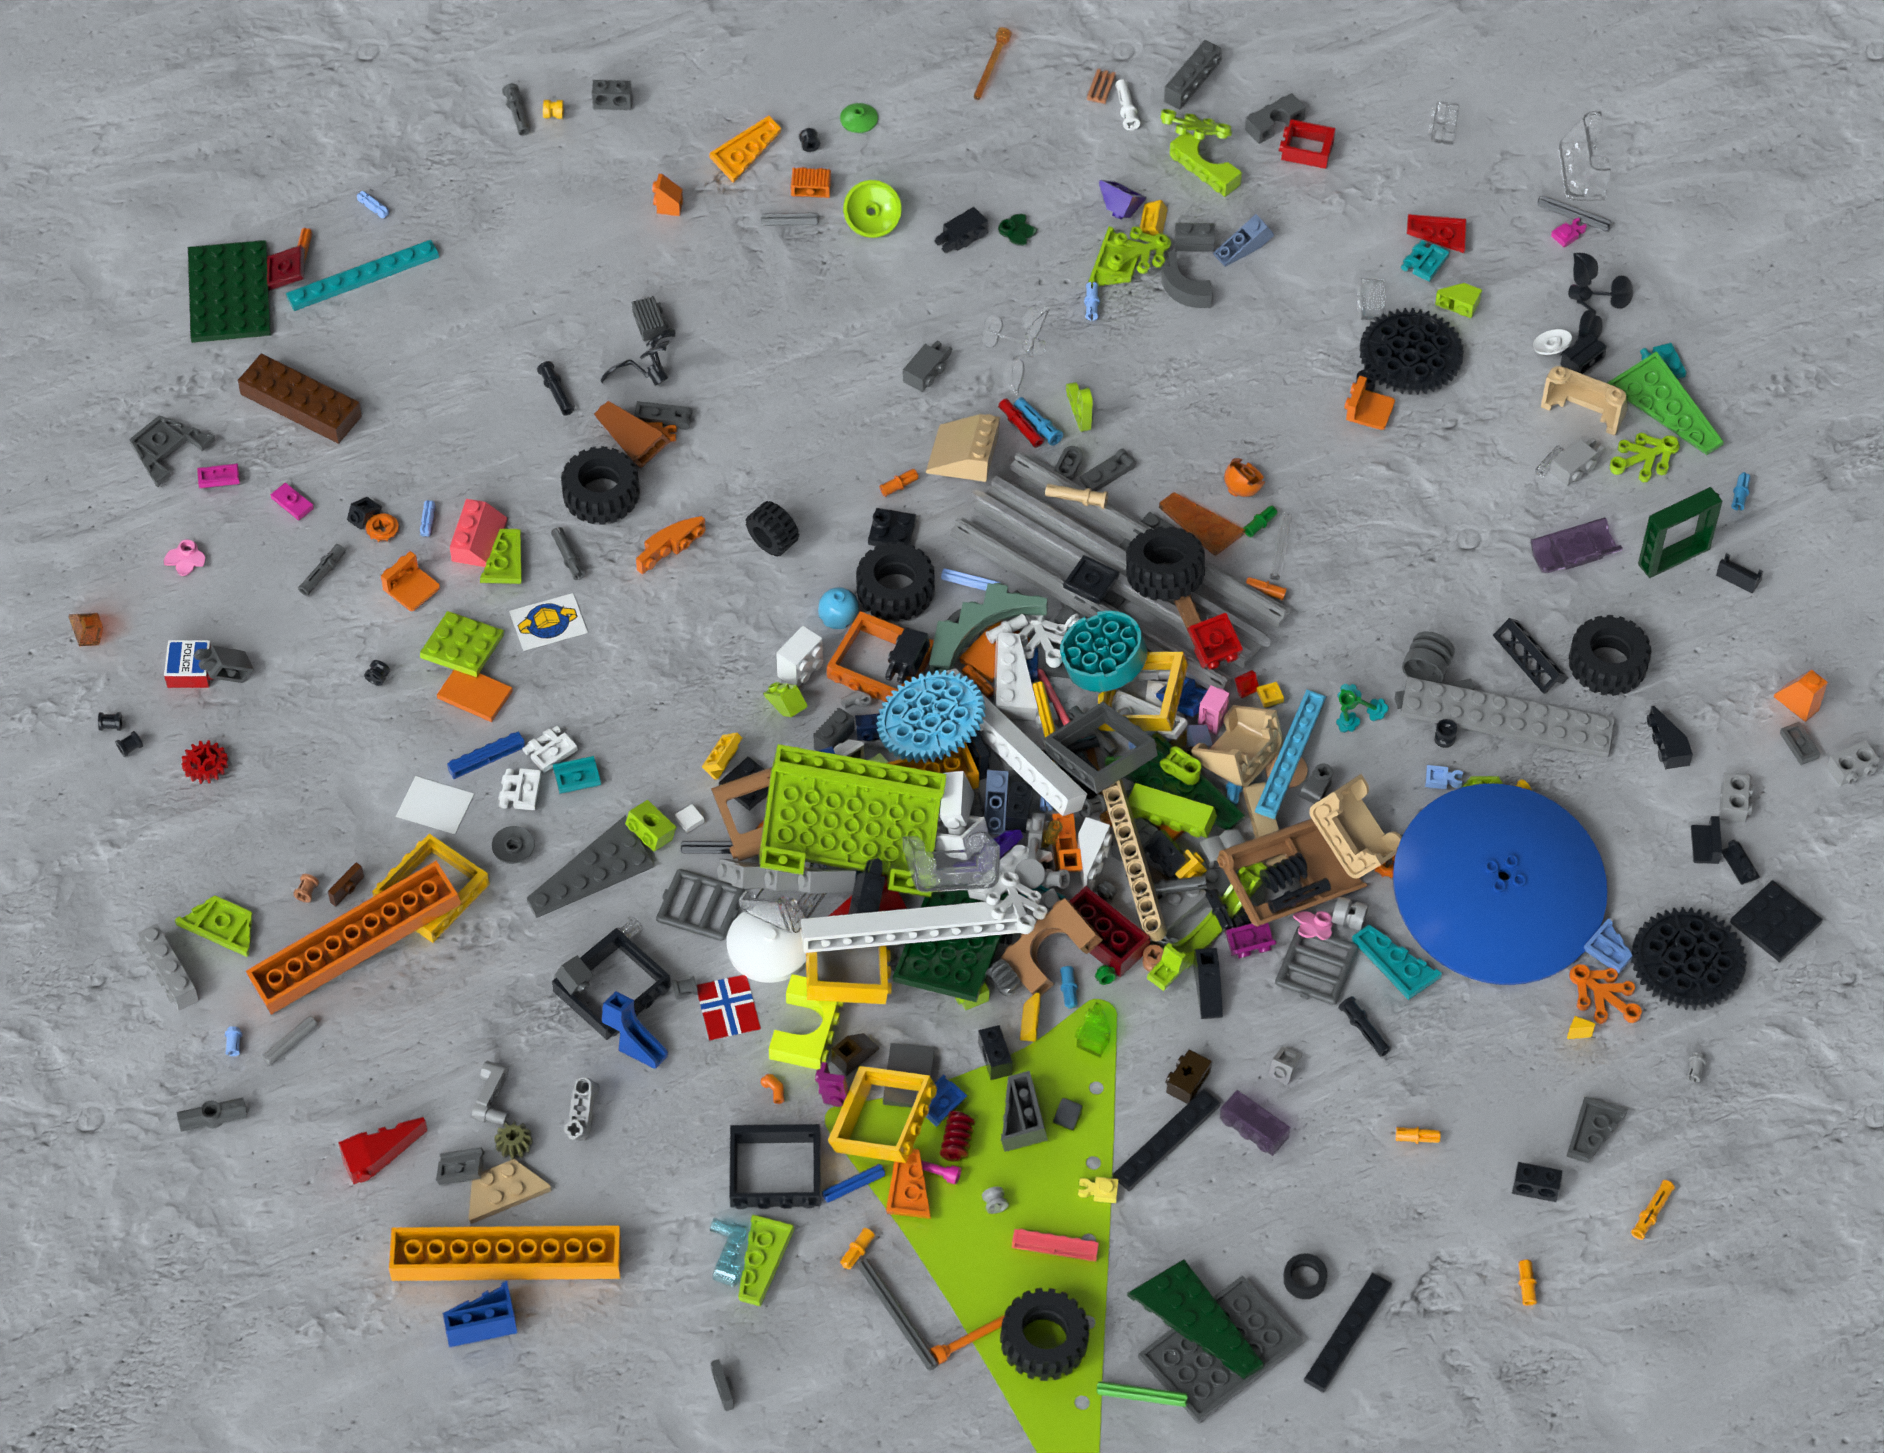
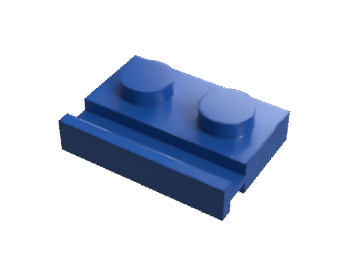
(946, 1100)

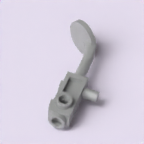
(1030, 871)

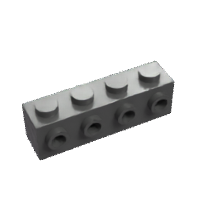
(1192, 74)

